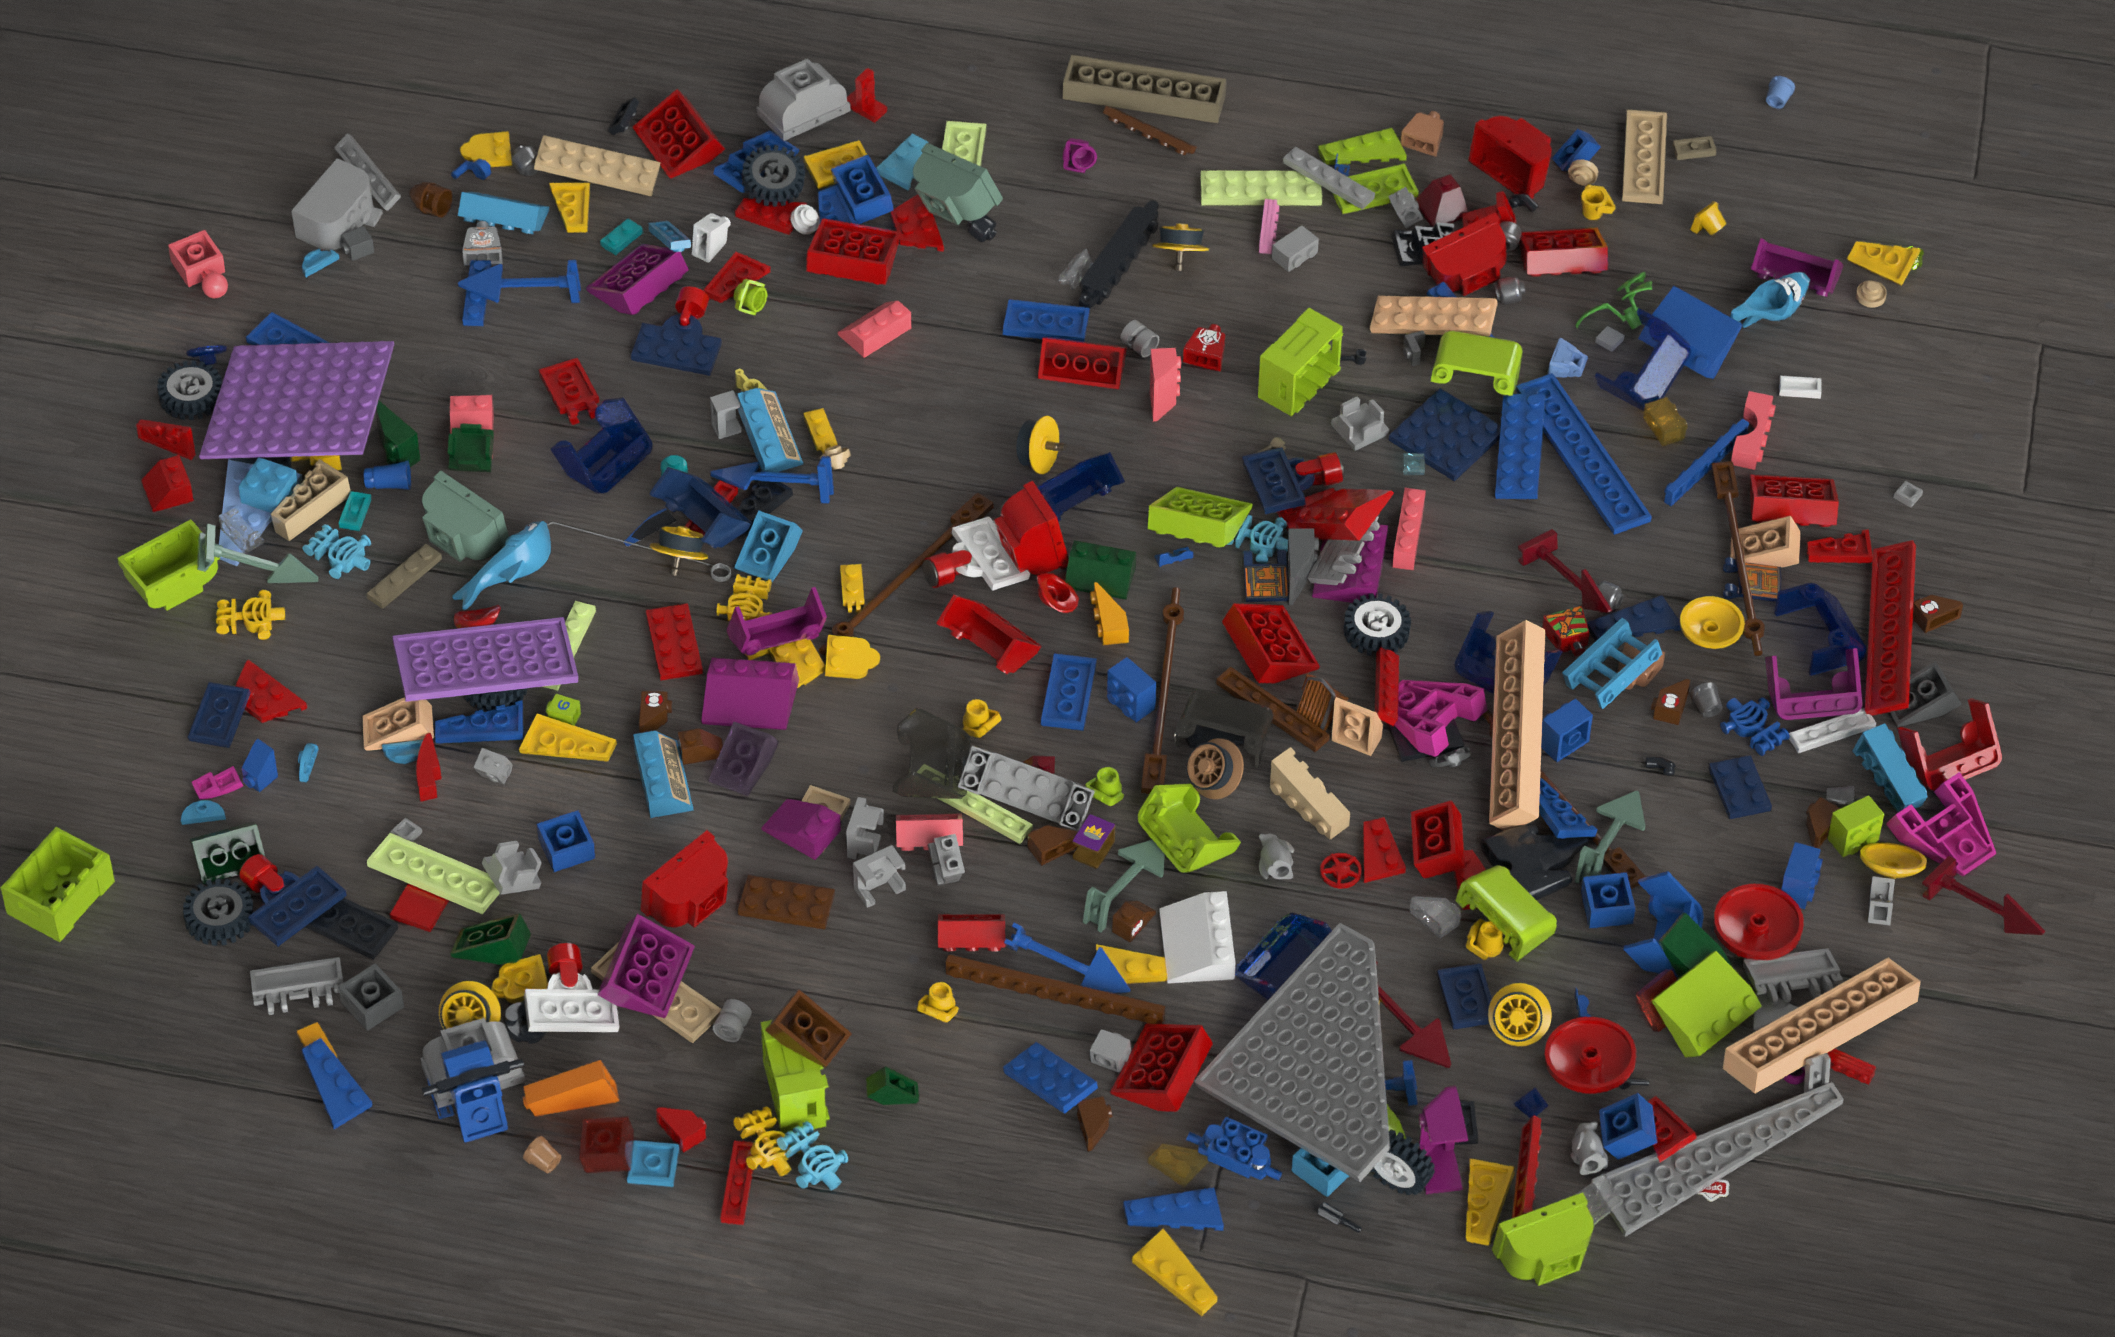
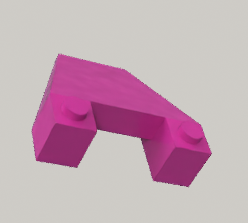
(1430, 706)
(1953, 832)

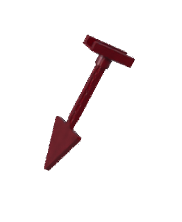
(1542, 547)
(2015, 917)
(1426, 1042)

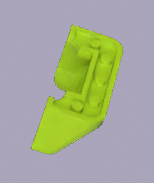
(1479, 356)
(1179, 831)
(1509, 909)

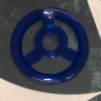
(207, 353)

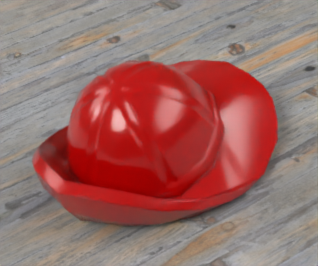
(1057, 593)
(477, 618)

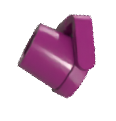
(1081, 153)

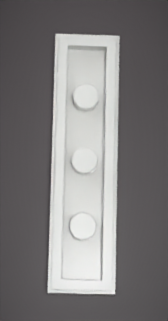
(1831, 730)

